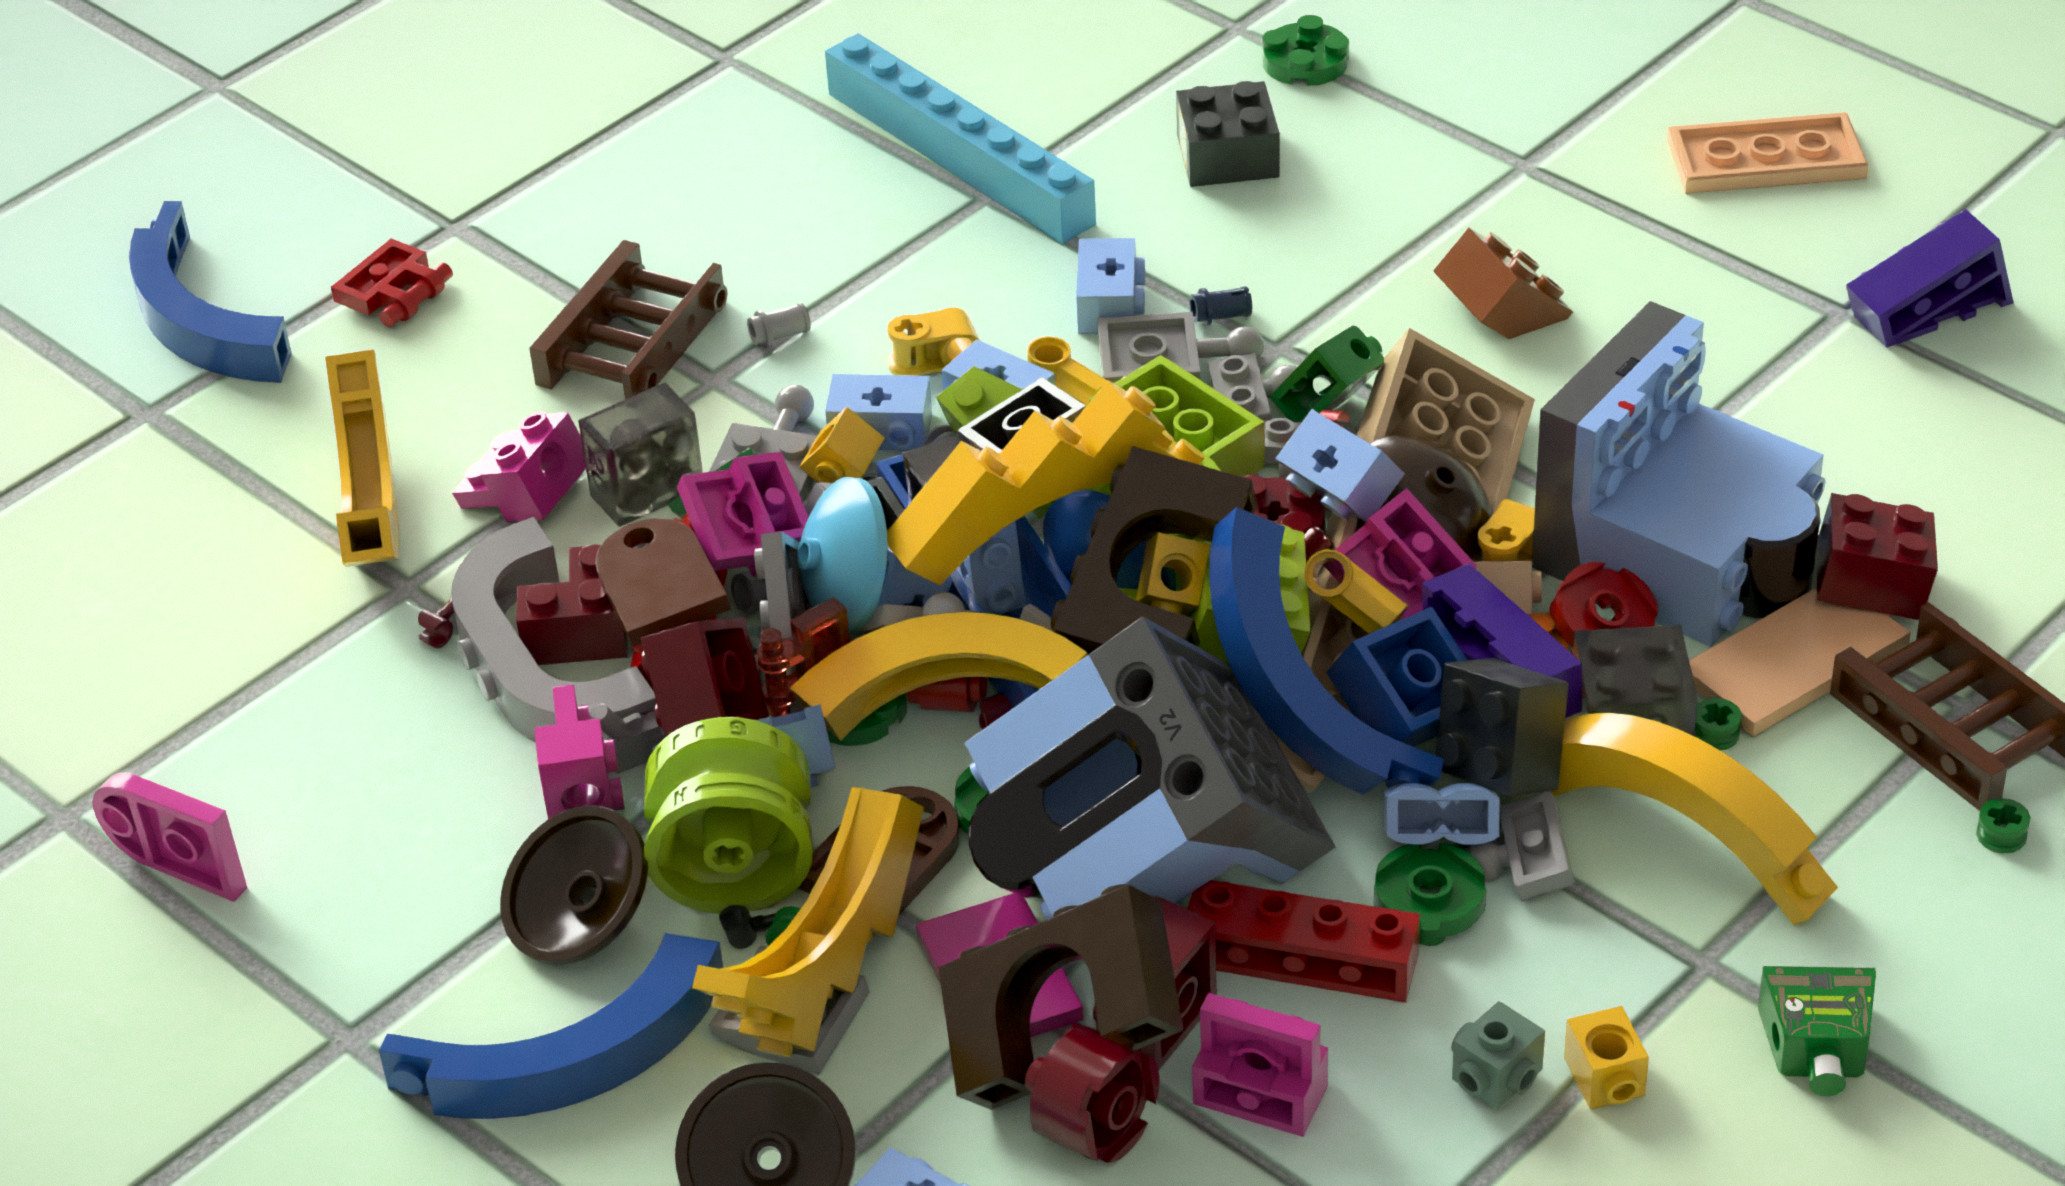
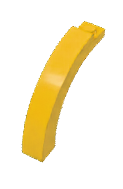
(369, 507)
(926, 651)
(1705, 787)

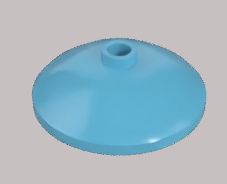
(845, 550)

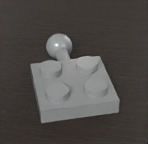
(1136, 340)
(794, 406)
(780, 569)

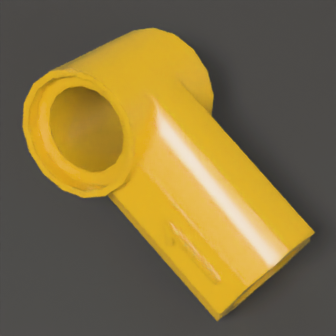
(1070, 375)
(1358, 595)

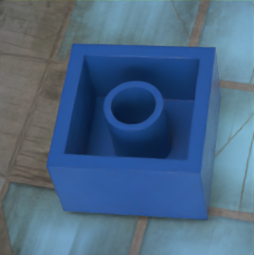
(1397, 676)

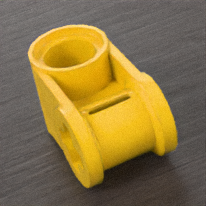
(930, 341)
(1508, 533)

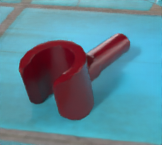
(437, 625)
(992, 709)

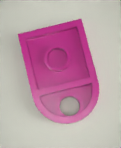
(171, 833)

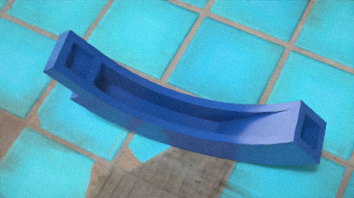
(190, 327)
(1277, 677)
(566, 1063)

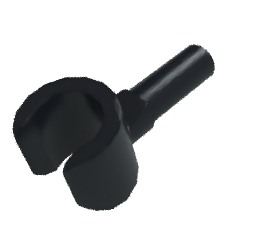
(741, 927)

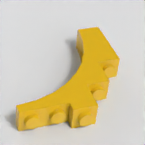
(1045, 460)
(822, 949)

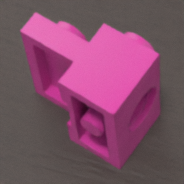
(526, 468)
(739, 505)
(1401, 550)
(576, 759)
(1259, 1065)

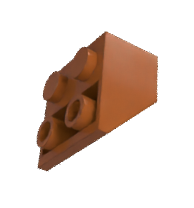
(1501, 285)

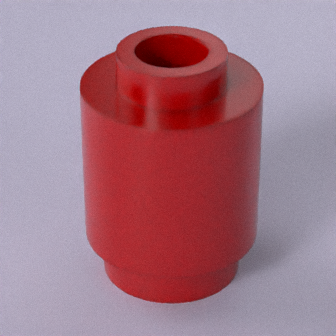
(950, 694)

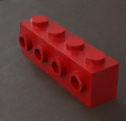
(1311, 940)

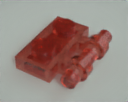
(813, 638)

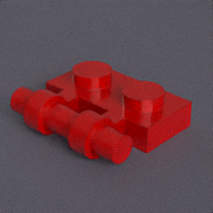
(382, 276)

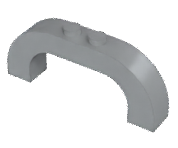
(488, 643)

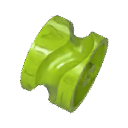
(728, 815)

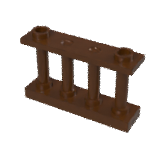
(606, 297)
(1929, 738)

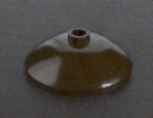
(1441, 485)
(573, 885)
(761, 1111)

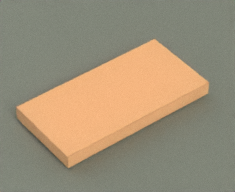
(1767, 152)
(1790, 657)

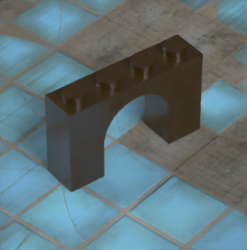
(1147, 498)
(994, 988)

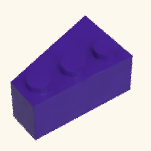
(1932, 280)
(1494, 627)

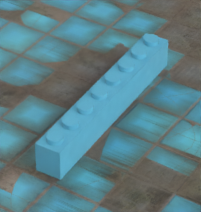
(961, 138)

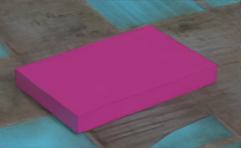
(987, 923)

